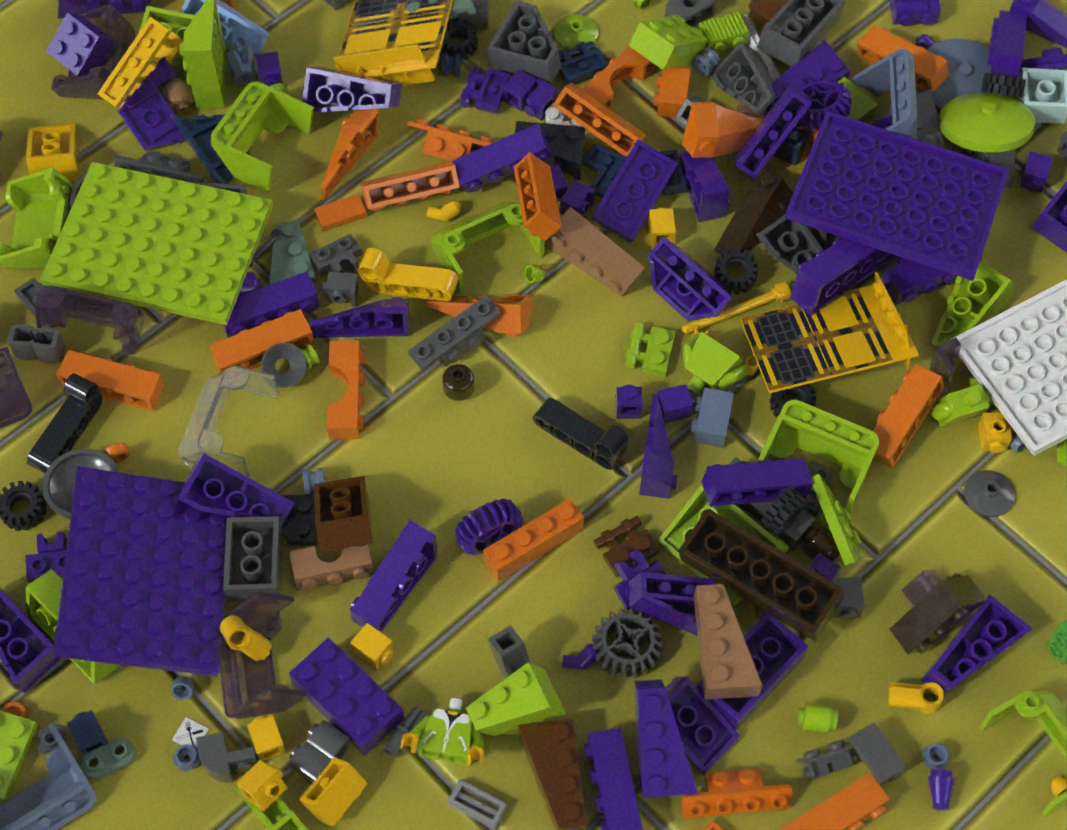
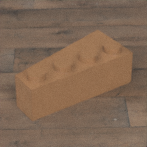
(594, 253)
(722, 648)

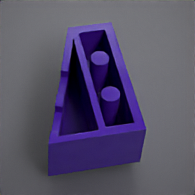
(667, 597)

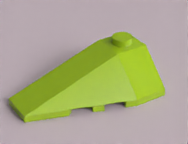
(973, 303)

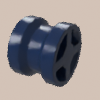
(451, 65)

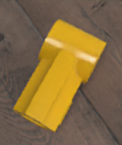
(245, 638)
(911, 696)

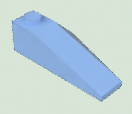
(233, 24)

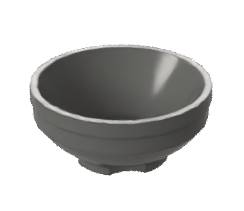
(293, 356)

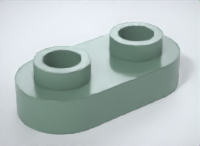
(108, 760)

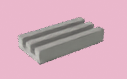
(472, 813)

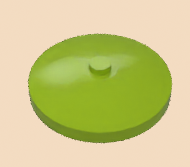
(987, 122)

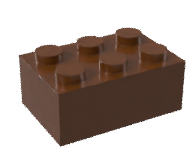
(342, 514)

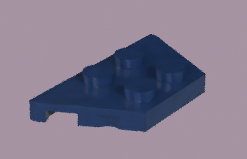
(198, 135)

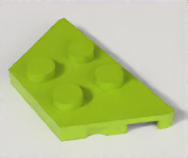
(838, 521)

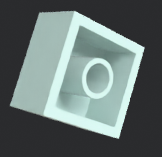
(1045, 94)

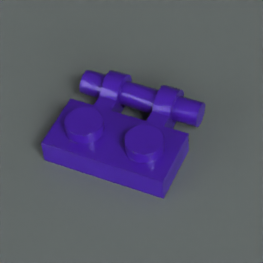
(491, 91)

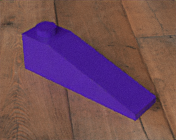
(1043, 19)
(374, 319)
(658, 464)
(224, 491)

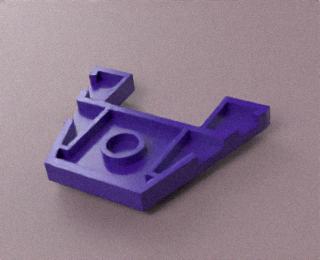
(148, 112)

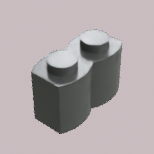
(36, 343)
(316, 753)

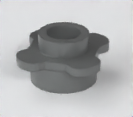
(45, 735)

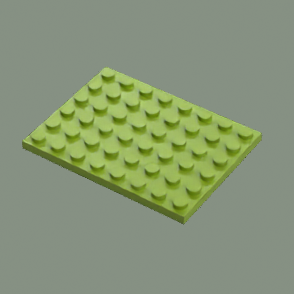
(158, 243)

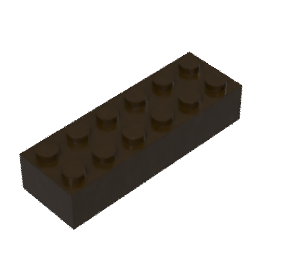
(761, 574)

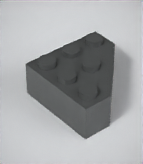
(525, 44)

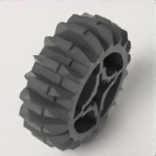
(643, 631)

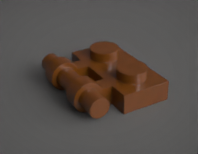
(642, 542)

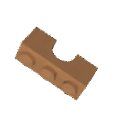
(312, 572)

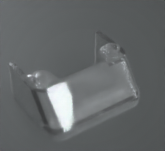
(200, 429)

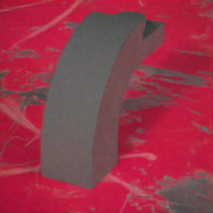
(508, 651)

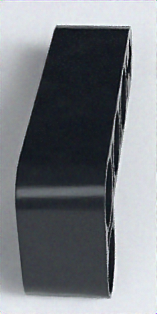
(68, 424)
(581, 434)

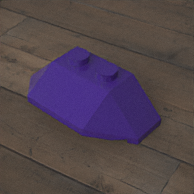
(686, 283)

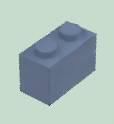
(713, 417)

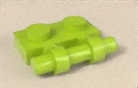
(658, 349)

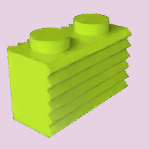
(725, 32)

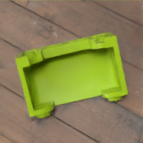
(42, 210)

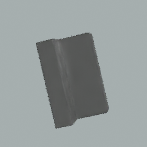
(877, 753)

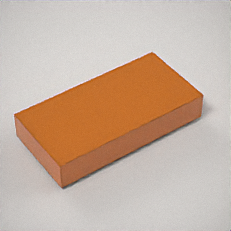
(340, 212)

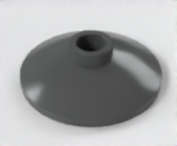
(986, 502)

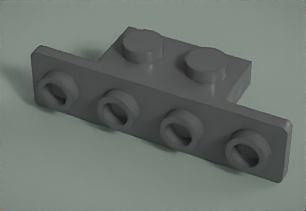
(159, 165)
(456, 336)

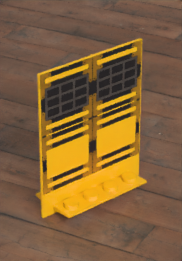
(392, 42)
(840, 339)

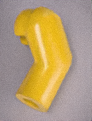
(445, 213)

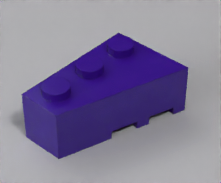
(705, 187)

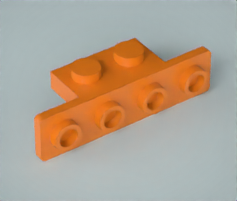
(445, 144)
(736, 793)

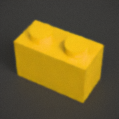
(333, 791)

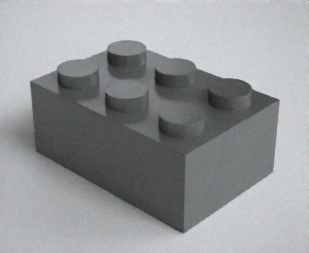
(252, 557)

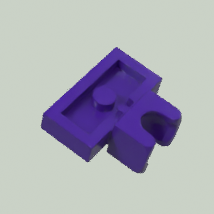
(49, 557)
(627, 573)

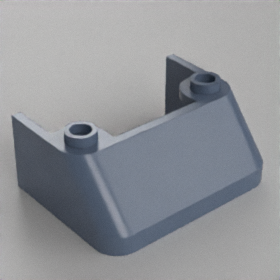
(897, 74)
(53, 799)

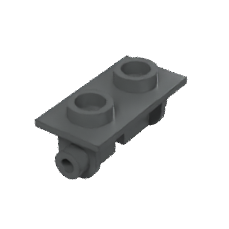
(817, 761)

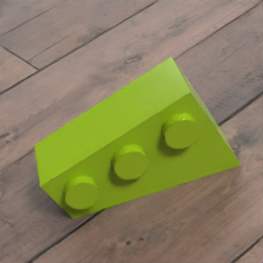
(517, 700)

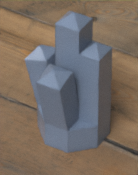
(241, 64)

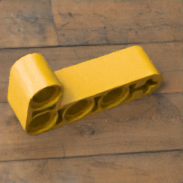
(405, 280)

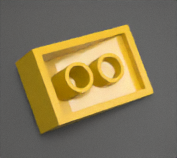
(53, 148)

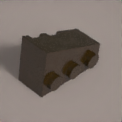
(937, 613)

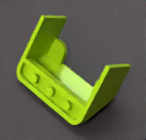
(255, 110)
(455, 237)
(825, 437)
(1052, 717)

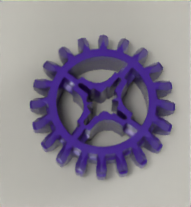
(824, 97)
(488, 525)

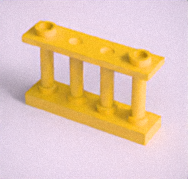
(139, 60)

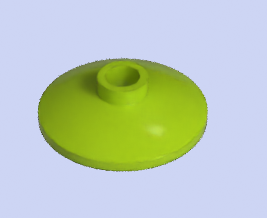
(567, 34)

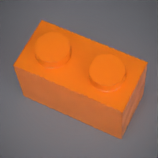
(673, 91)

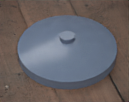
(966, 69)

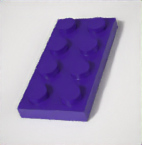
(634, 191)

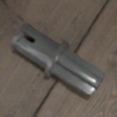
(413, 718)

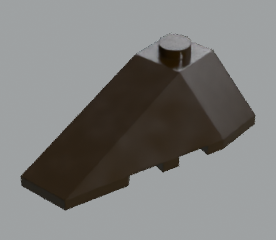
(760, 207)

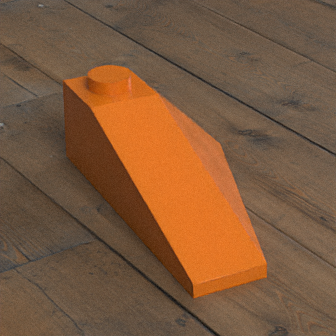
(717, 130)
(354, 139)
(513, 317)

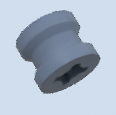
(706, 61)
(312, 478)

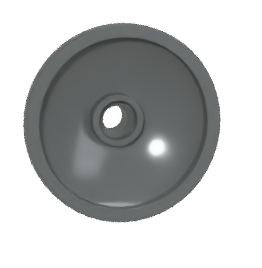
(60, 477)

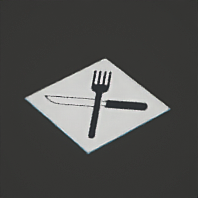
(189, 732)

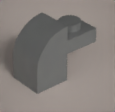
(219, 762)

